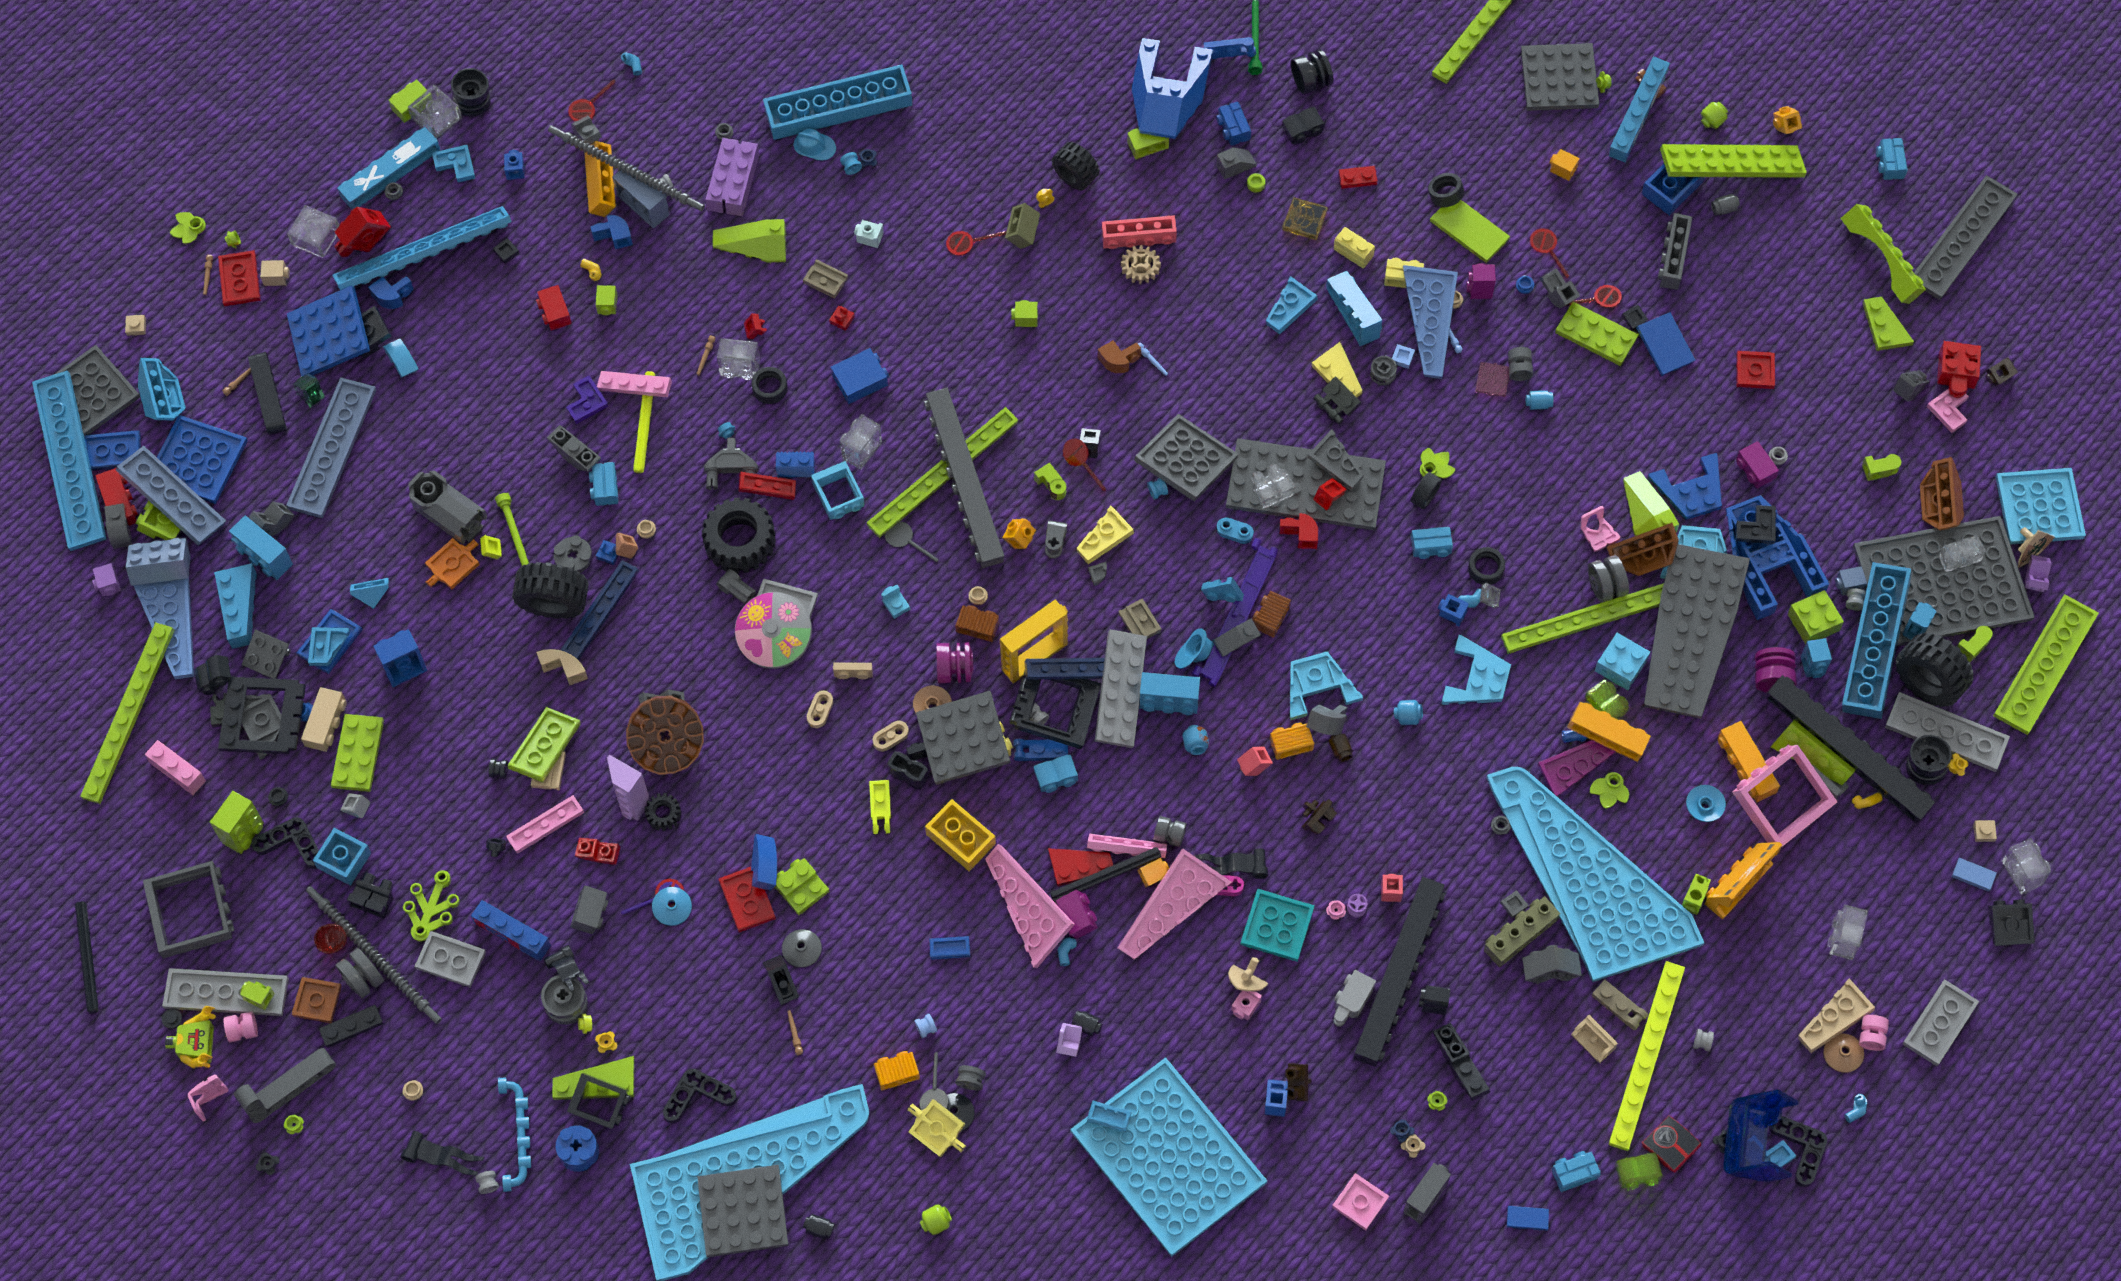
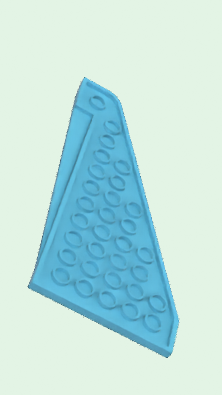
(1604, 899)
(791, 1139)

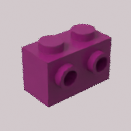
(1481, 281)
(1757, 465)
(1077, 909)

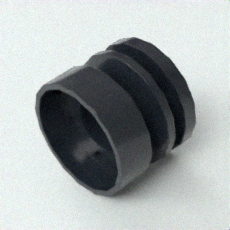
(1311, 71)
(471, 91)
(1929, 750)

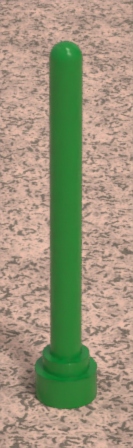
(1255, 64)

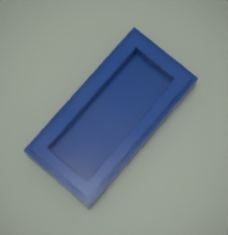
(949, 947)
(1527, 1218)

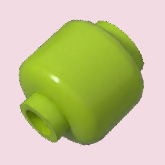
(1714, 115)
(935, 1219)

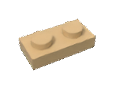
(858, 670)

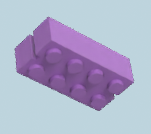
(732, 177)

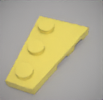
(1336, 363)
(1107, 534)

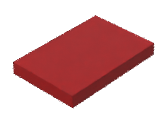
(239, 278)
(747, 903)

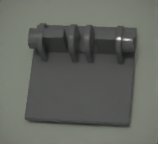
(265, 654)

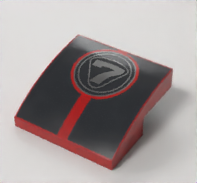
(1671, 1144)

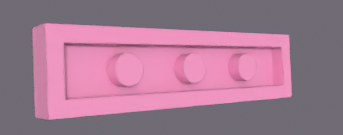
(634, 384)
(545, 824)
(1123, 845)

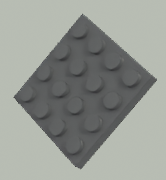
(1559, 77)
(98, 389)
(1186, 457)
(963, 737)
(742, 1211)

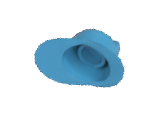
(814, 145)
(1194, 650)

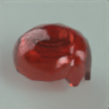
(330, 938)

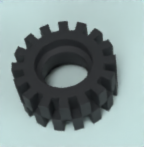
(654, 804)

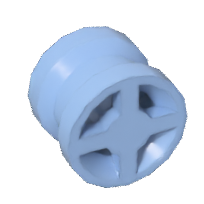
(925, 1026)

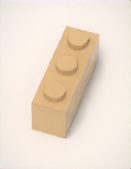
(323, 719)

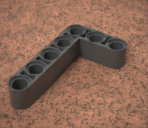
(284, 1088)

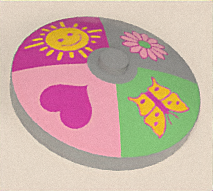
(773, 630)

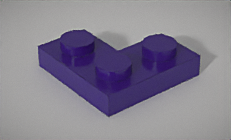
(590, 402)

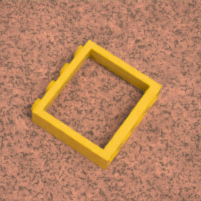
(1051, 615)

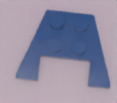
(1695, 495)

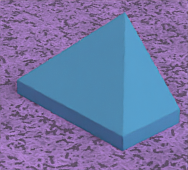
(370, 591)

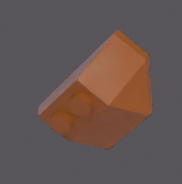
(1942, 495)
(1647, 551)

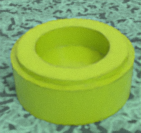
(1256, 182)

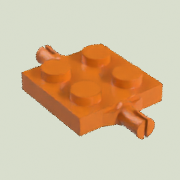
(452, 563)

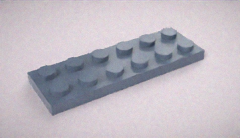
(170, 495)

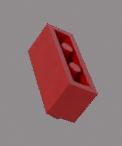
(114, 492)

